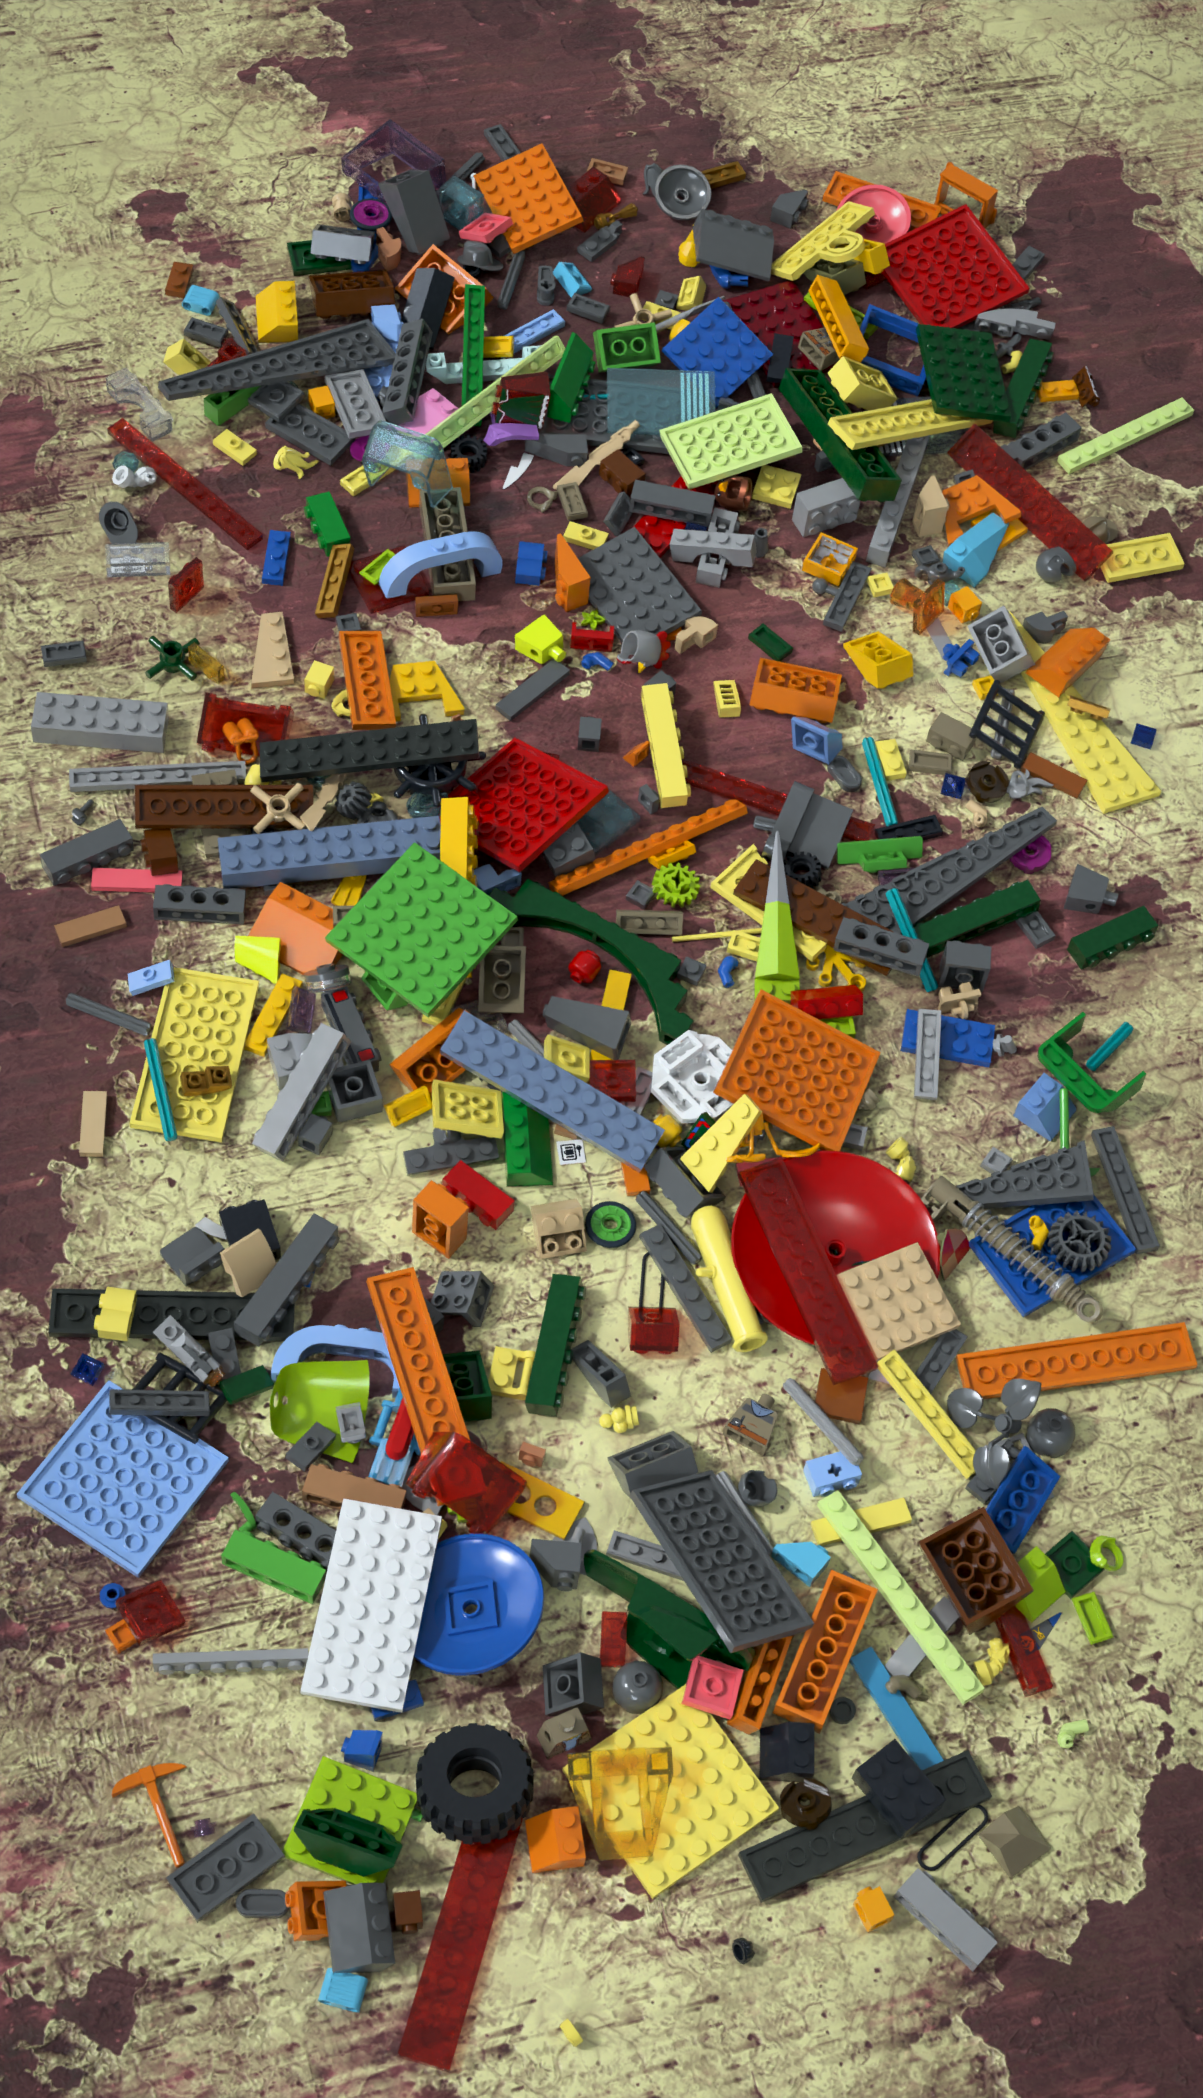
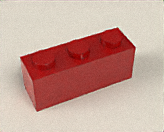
(829, 1001)
(480, 1195)

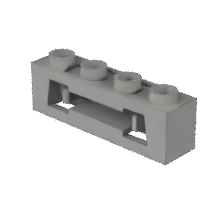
(708, 571)

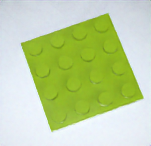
(358, 1794)

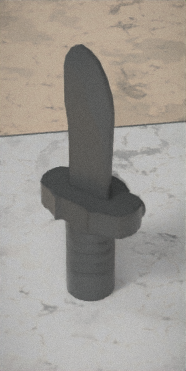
(1007, 348)

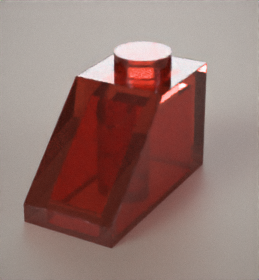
(628, 277)

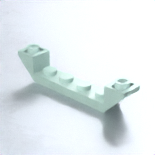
(452, 372)

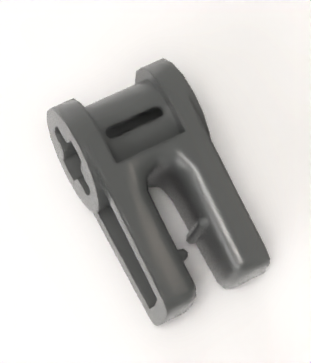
(545, 286)

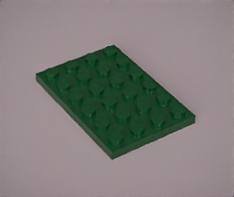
(963, 373)

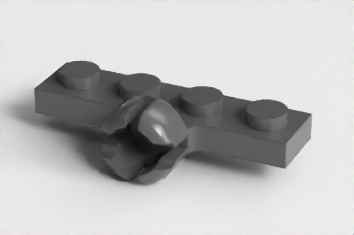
(449, 1151)

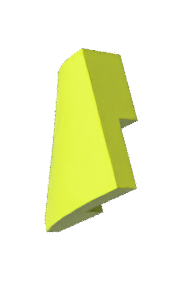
(259, 955)

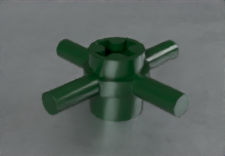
(171, 658)

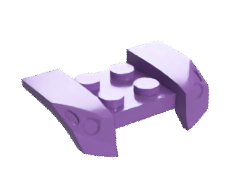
(509, 431)

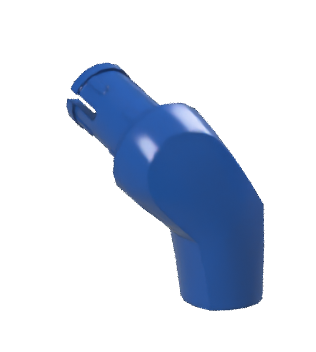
(727, 279)

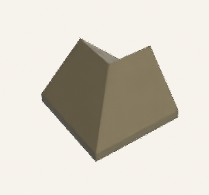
(1014, 1841)

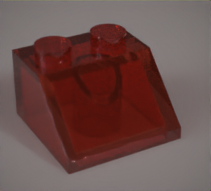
(653, 1329)

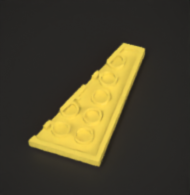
(729, 879)

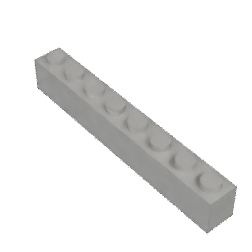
(894, 510)

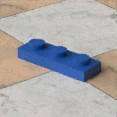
(276, 557)

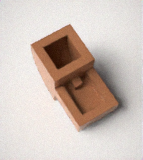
(388, 249)

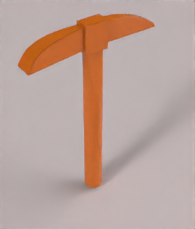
(147, 1777)

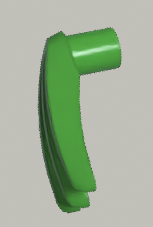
(250, 1524)

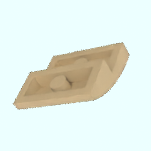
(248, 1262)

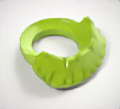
(1097, 1557)

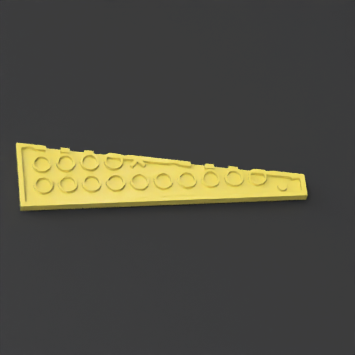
(1097, 754)

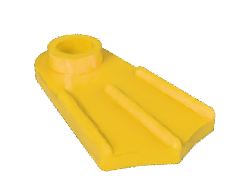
(349, 891)

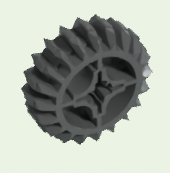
(1082, 1234)

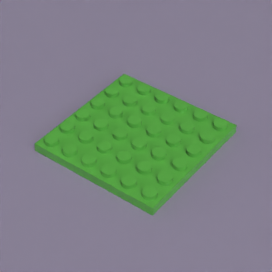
(421, 929)

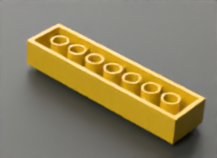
(458, 838)

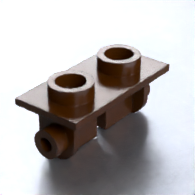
(1085, 387)

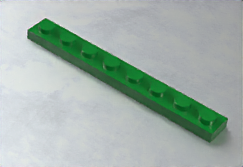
(473, 343)

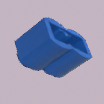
(529, 563)

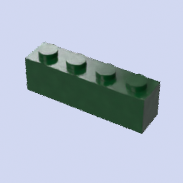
(1112, 937)

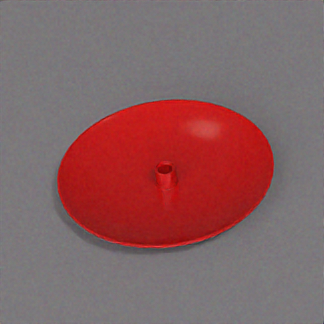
(855, 1211)

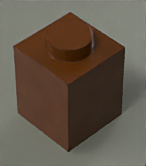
(408, 1911)

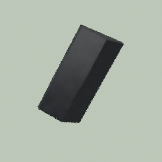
(428, 299)

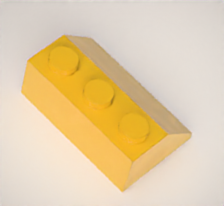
(277, 313)

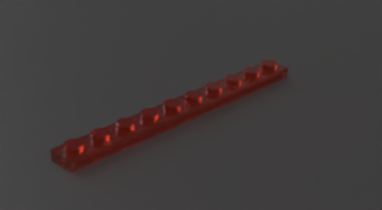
(185, 484)
(758, 796)

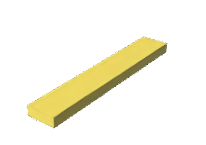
(928, 1412)

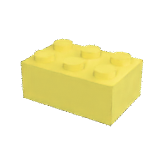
(861, 385)

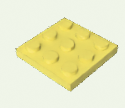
(467, 1109)

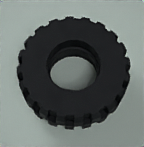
(474, 1817)

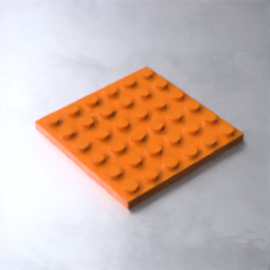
(798, 1072)

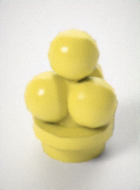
(620, 1419)

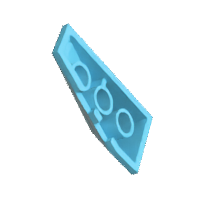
(976, 549)

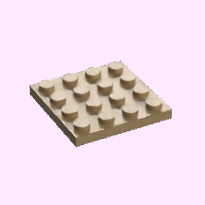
(898, 1301)

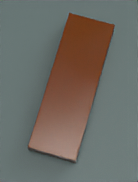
(1060, 778)

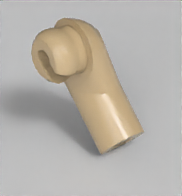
(979, 813)

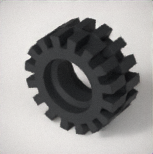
(470, 445)
(804, 862)

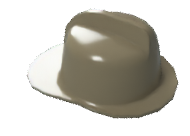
(1102, 528)

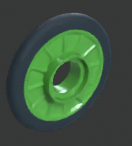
(610, 1237)

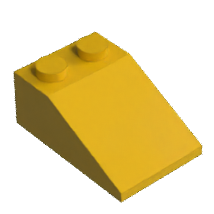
(880, 659)

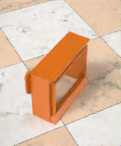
(972, 187)

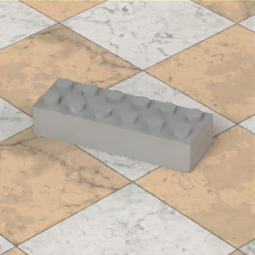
(100, 722)

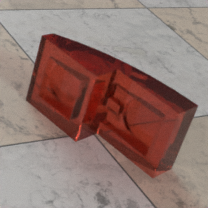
(613, 1639)

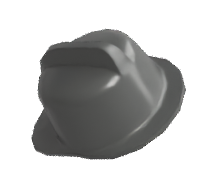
(480, 256)
(118, 523)

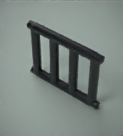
(1031, 730)
(182, 1373)

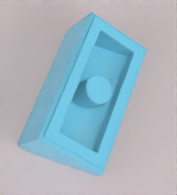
(571, 279)

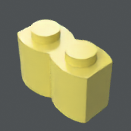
(116, 1313)

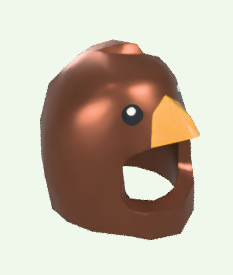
(734, 493)

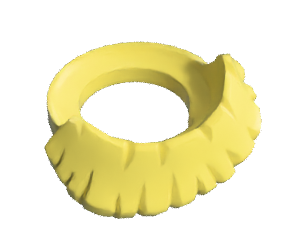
(337, 704)

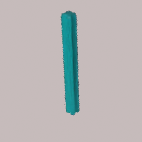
(879, 781)
(908, 930)
(160, 1089)

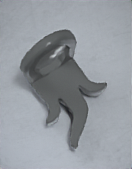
(651, 174)

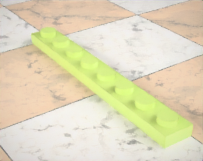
(1125, 435)

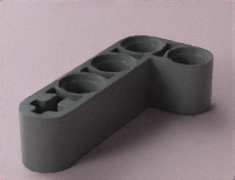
(789, 819)

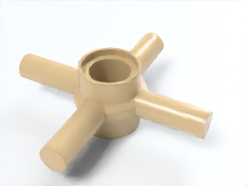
(644, 313)
(278, 815)

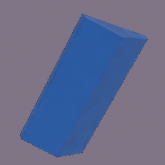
(1021, 1497)

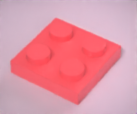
(486, 228)
(712, 1687)

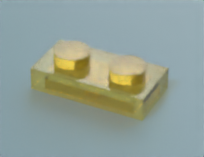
(204, 661)

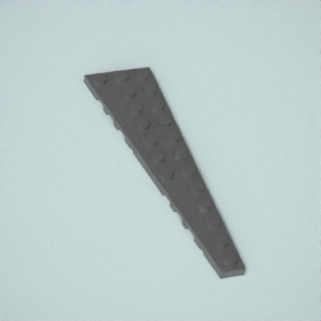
(326, 353)
(947, 876)

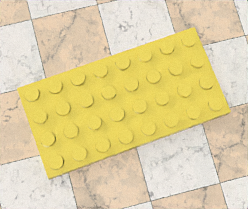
(197, 1025)

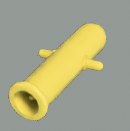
(714, 1243)

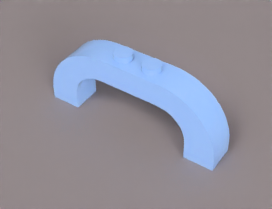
(439, 552)
(333, 1340)

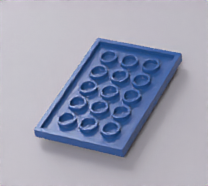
(1020, 1289)

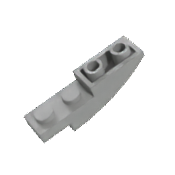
(1018, 320)

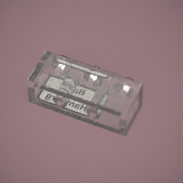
(137, 559)

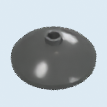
(683, 182)

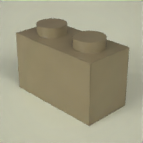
(950, 736)

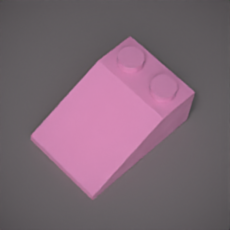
(430, 411)

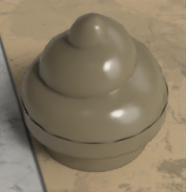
(868, 1100)

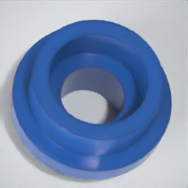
(112, 1587)

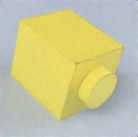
(319, 679)

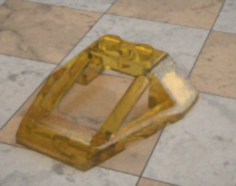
(622, 1762)

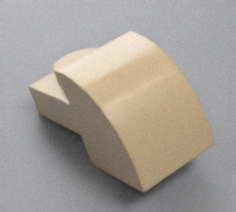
(696, 631)

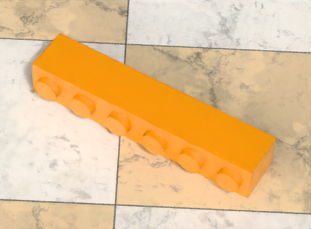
(838, 319)

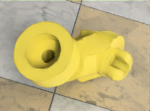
(906, 1166)
(998, 1657)

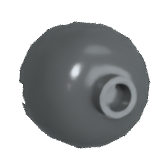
(1050, 1432)
(637, 1687)

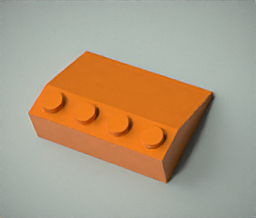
(454, 311)
(795, 690)
(300, 925)

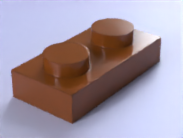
(179, 279)
(436, 605)

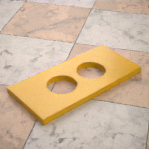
(566, 1506)

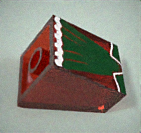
(522, 399)

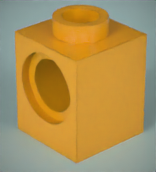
(321, 402)
(964, 605)
(873, 1908)

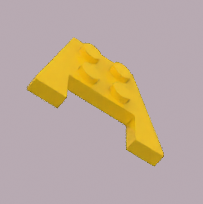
(422, 682)

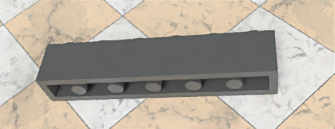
(286, 1280)

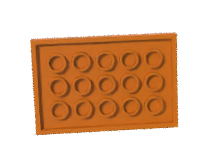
(530, 194)

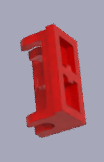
(591, 639)

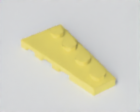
(709, 1154)

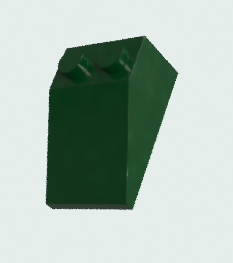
(470, 1384)

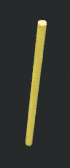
(714, 935)

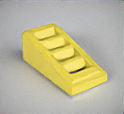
(727, 710)

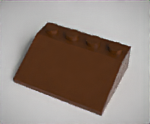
(350, 292)
(975, 1569)

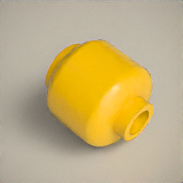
(672, 1130)

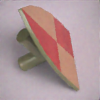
(953, 1248)

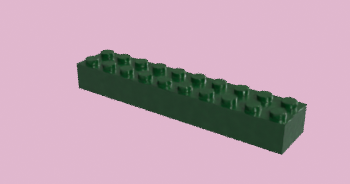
(817, 401)

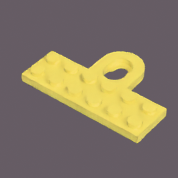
(822, 240)

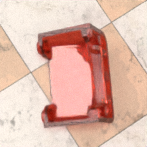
(269, 721)
(466, 1480)

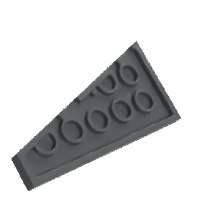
(1037, 1181)

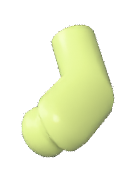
(1069, 1730)

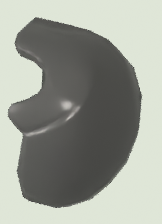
(757, 1488)

